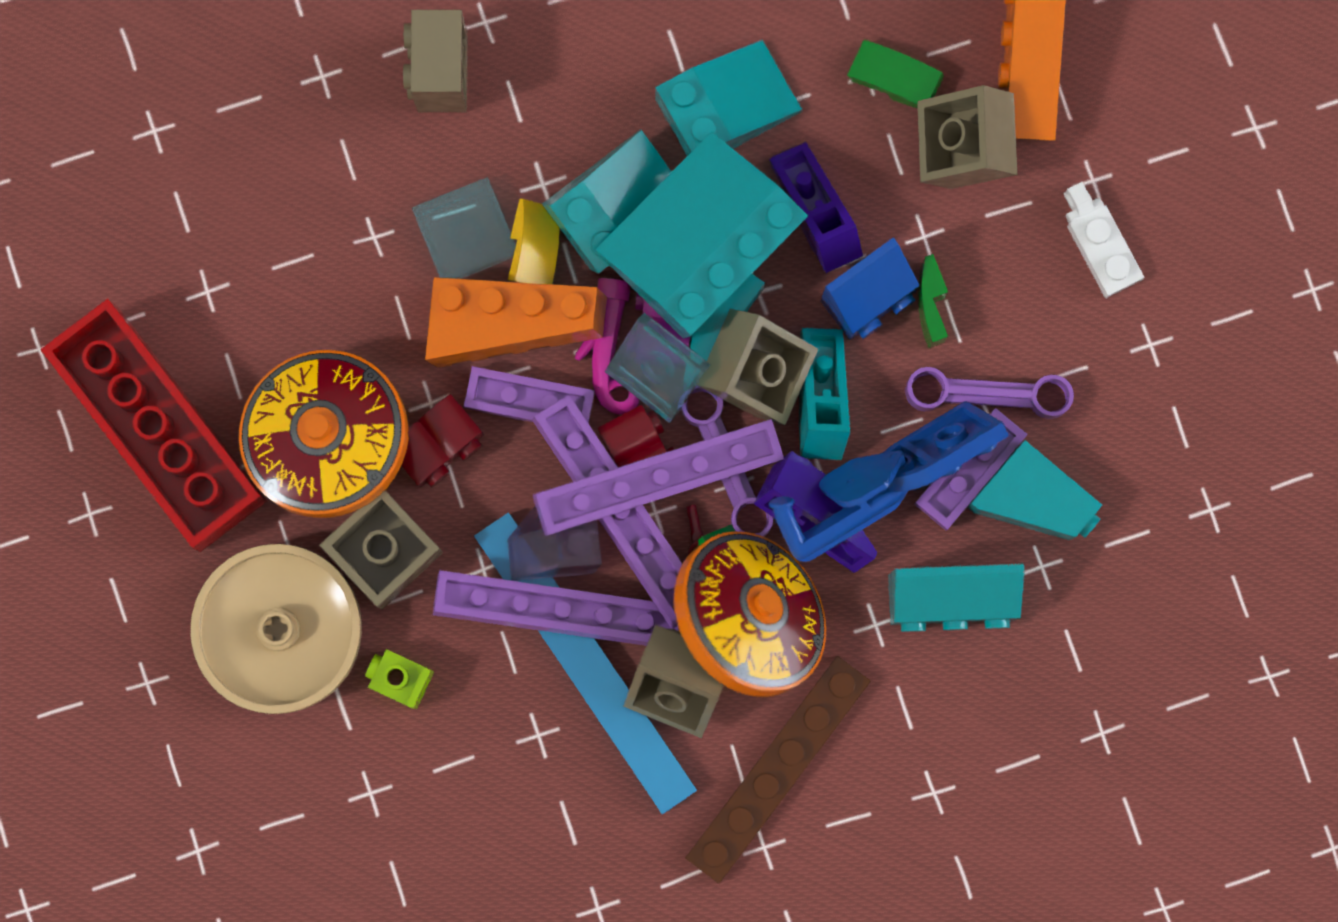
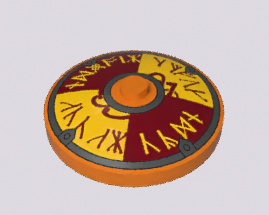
(323, 433)
(750, 614)

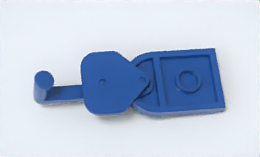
(879, 482)

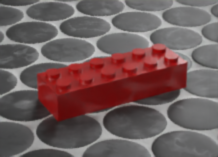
(153, 425)

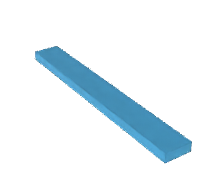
(602, 690)

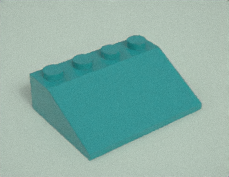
(700, 234)

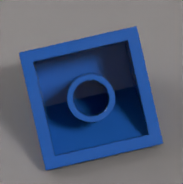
(871, 290)

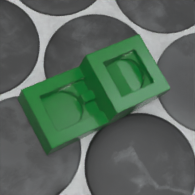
(894, 73)
(931, 290)

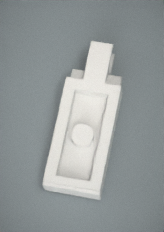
(1100, 242)

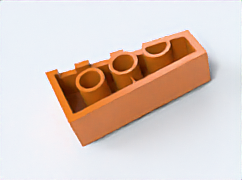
(1033, 64)
(499, 317)

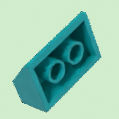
(955, 596)

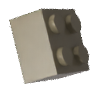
(438, 60)
(967, 137)
(758, 366)
(381, 549)
(673, 684)

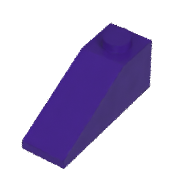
(828, 223)
(800, 480)

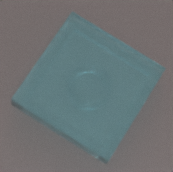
(465, 230)
(657, 367)

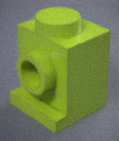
(413, 685)

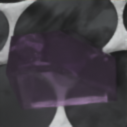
(553, 555)

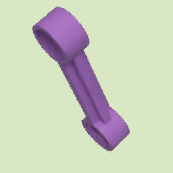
(989, 393)
(738, 485)

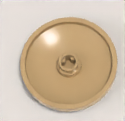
(276, 629)

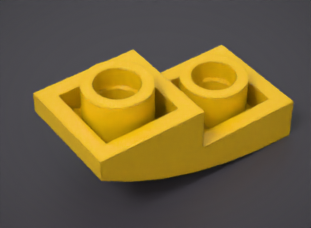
(536, 244)

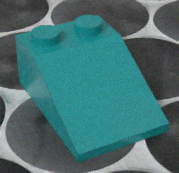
(727, 96)
(606, 195)

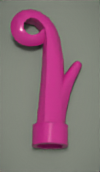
(604, 348)

